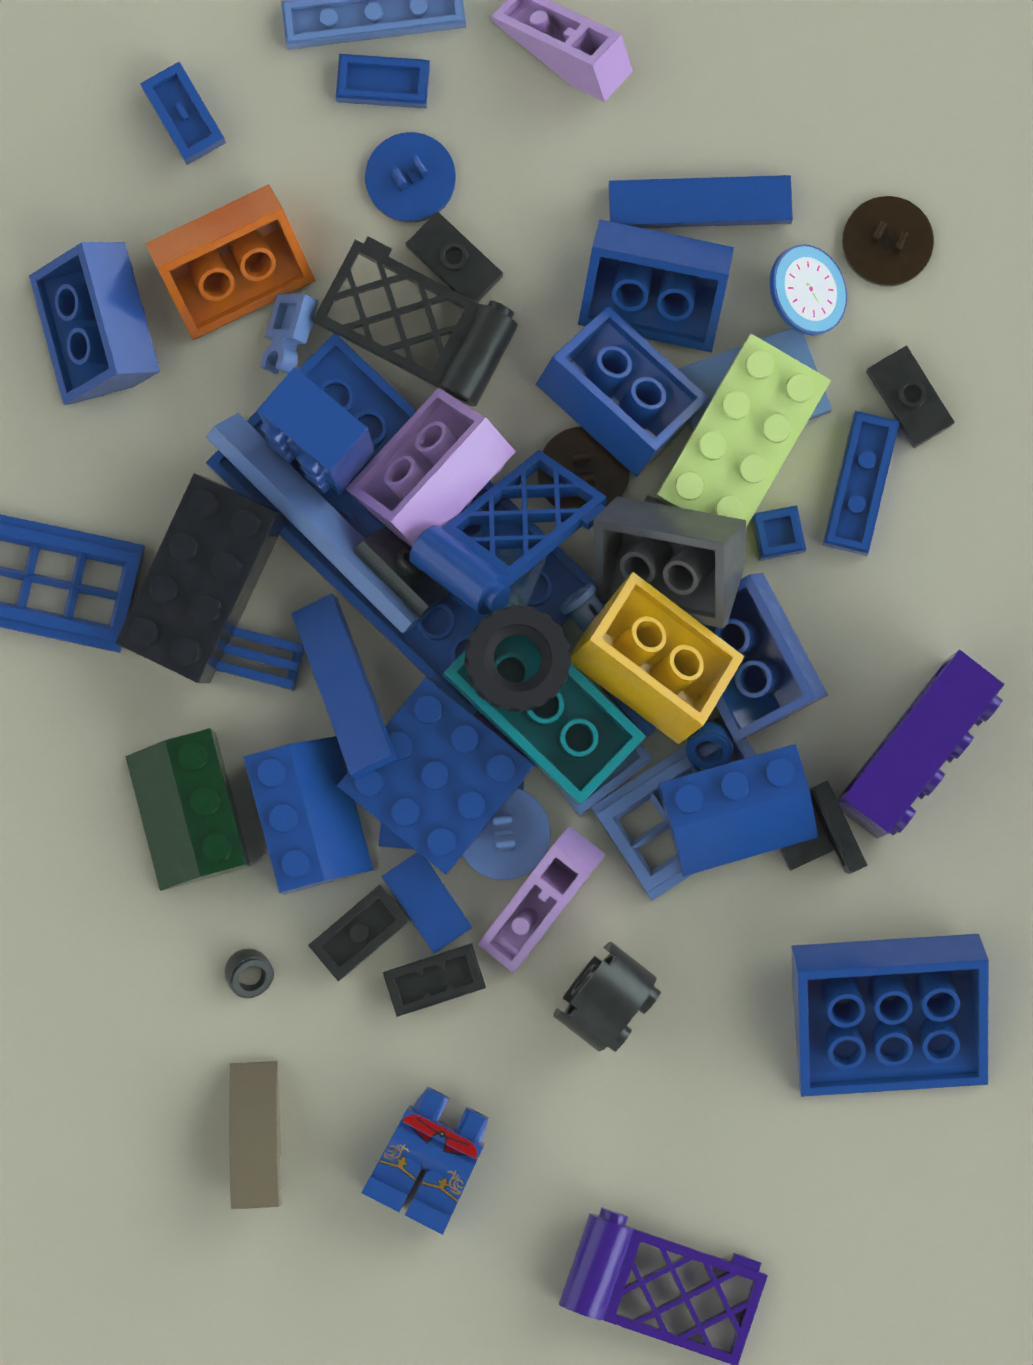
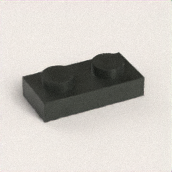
(359, 933)

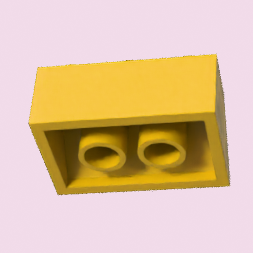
(656, 659)

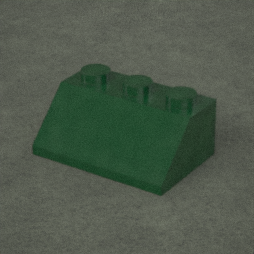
(187, 809)

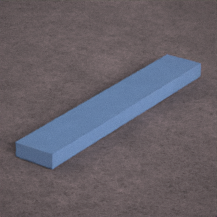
(308, 513)

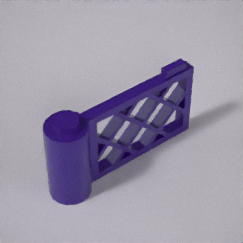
(603, 1268)

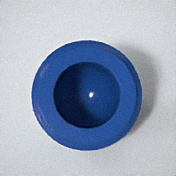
(710, 732)

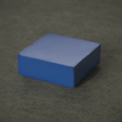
(778, 533)

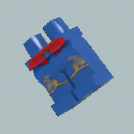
(429, 1145)

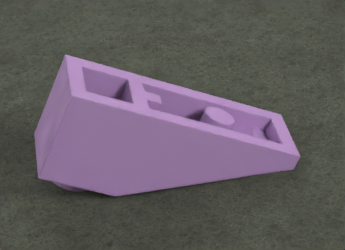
(568, 43)
(541, 899)

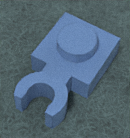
(288, 327)

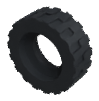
(527, 623)

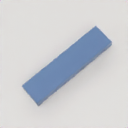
(343, 21)

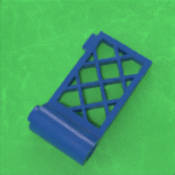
(464, 562)

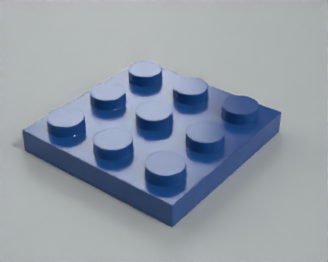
(446, 777)

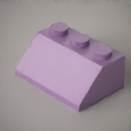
(431, 467)

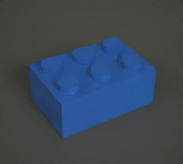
(316, 432)

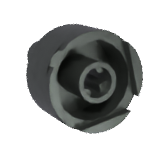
(607, 999)

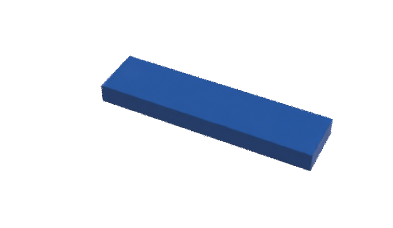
(701, 201)
(344, 686)

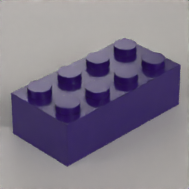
(919, 744)

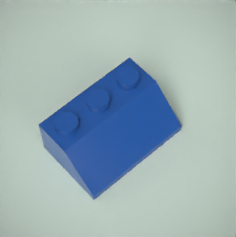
(657, 283)
(94, 321)
(621, 390)
(774, 673)
(738, 810)
(305, 817)

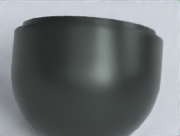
(238, 963)

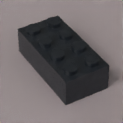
(201, 579)

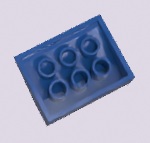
(891, 1014)

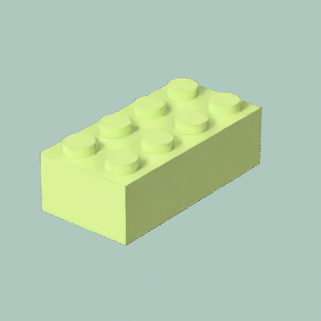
(744, 433)

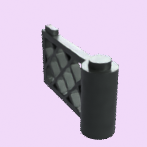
(475, 340)

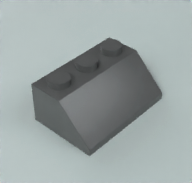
(676, 550)

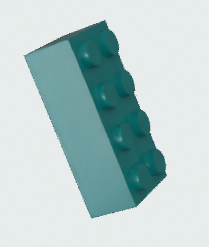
(570, 738)

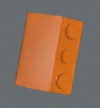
(230, 261)

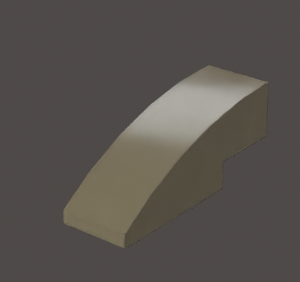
(254, 1135)

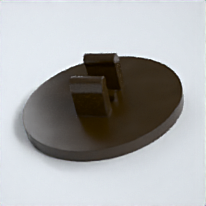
(887, 241)
(589, 461)

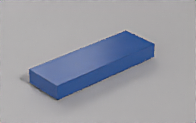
(860, 483)

